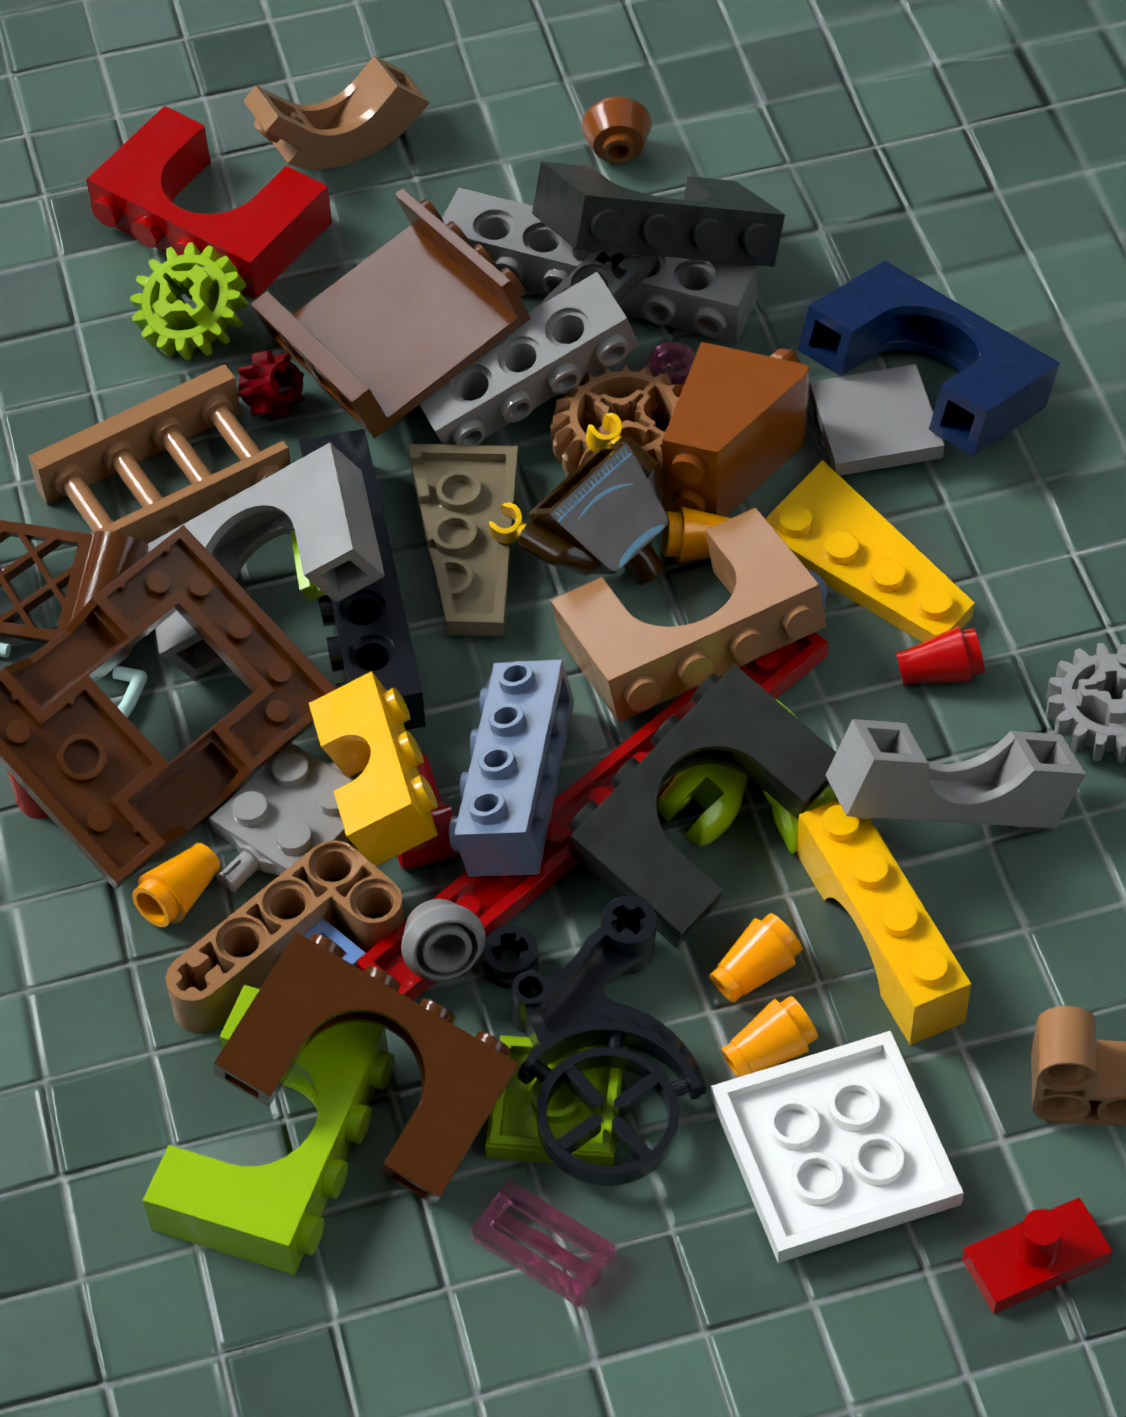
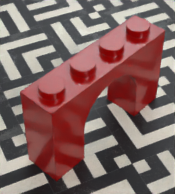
(154, 165)

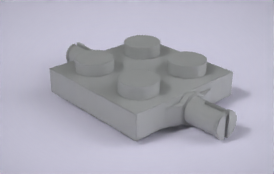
(280, 815)

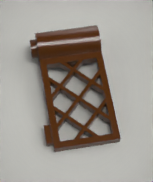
(97, 563)

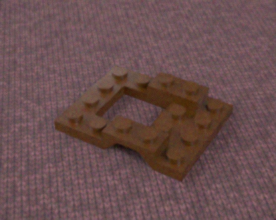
(89, 759)

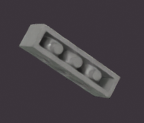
(542, 342)

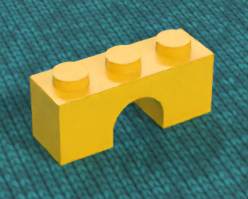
(389, 802)

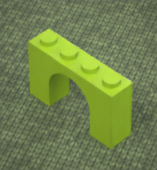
(277, 1207)

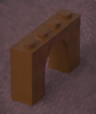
(318, 990)

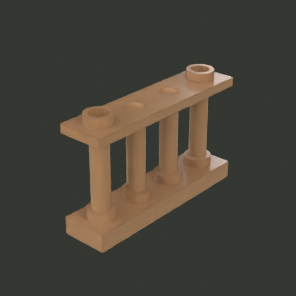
(144, 431)

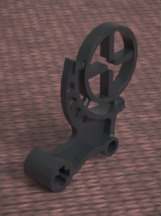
(575, 1013)

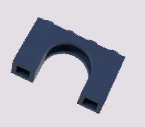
(888, 310)

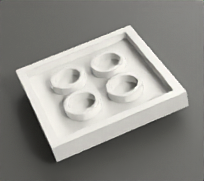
(835, 1146)

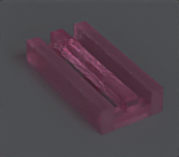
(588, 1274)

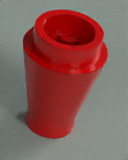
(942, 659)

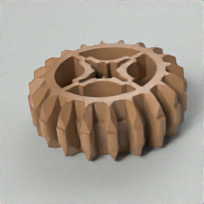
(631, 395)

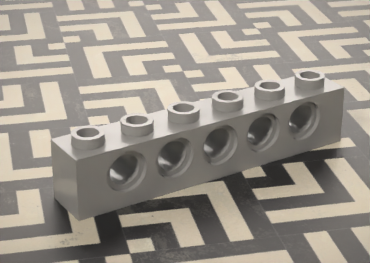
(677, 293)

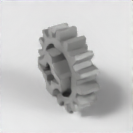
(1091, 701)

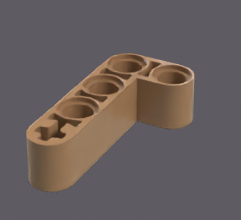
(208, 975)
(1075, 1073)

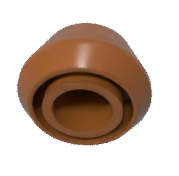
(616, 128)

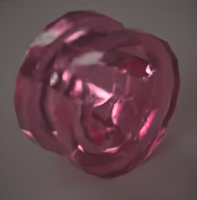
(671, 355)

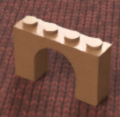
(648, 664)

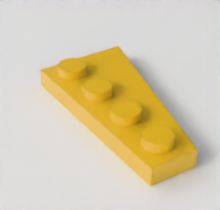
(867, 557)

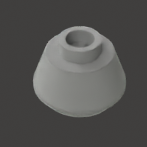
(442, 940)

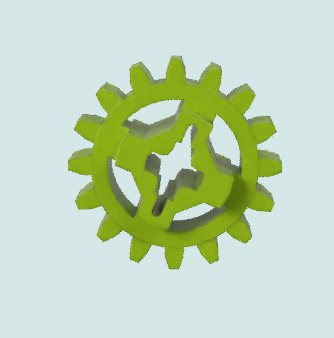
(171, 321)

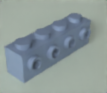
(513, 769)

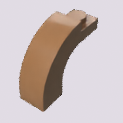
(345, 127)

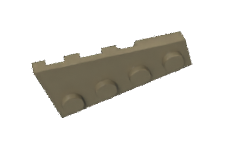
(457, 497)

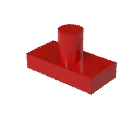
(1036, 1254)

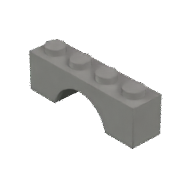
(1015, 783)

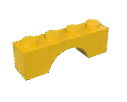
(910, 957)

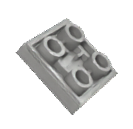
(875, 420)

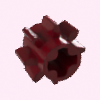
(270, 384)

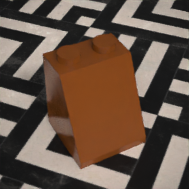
(732, 428)

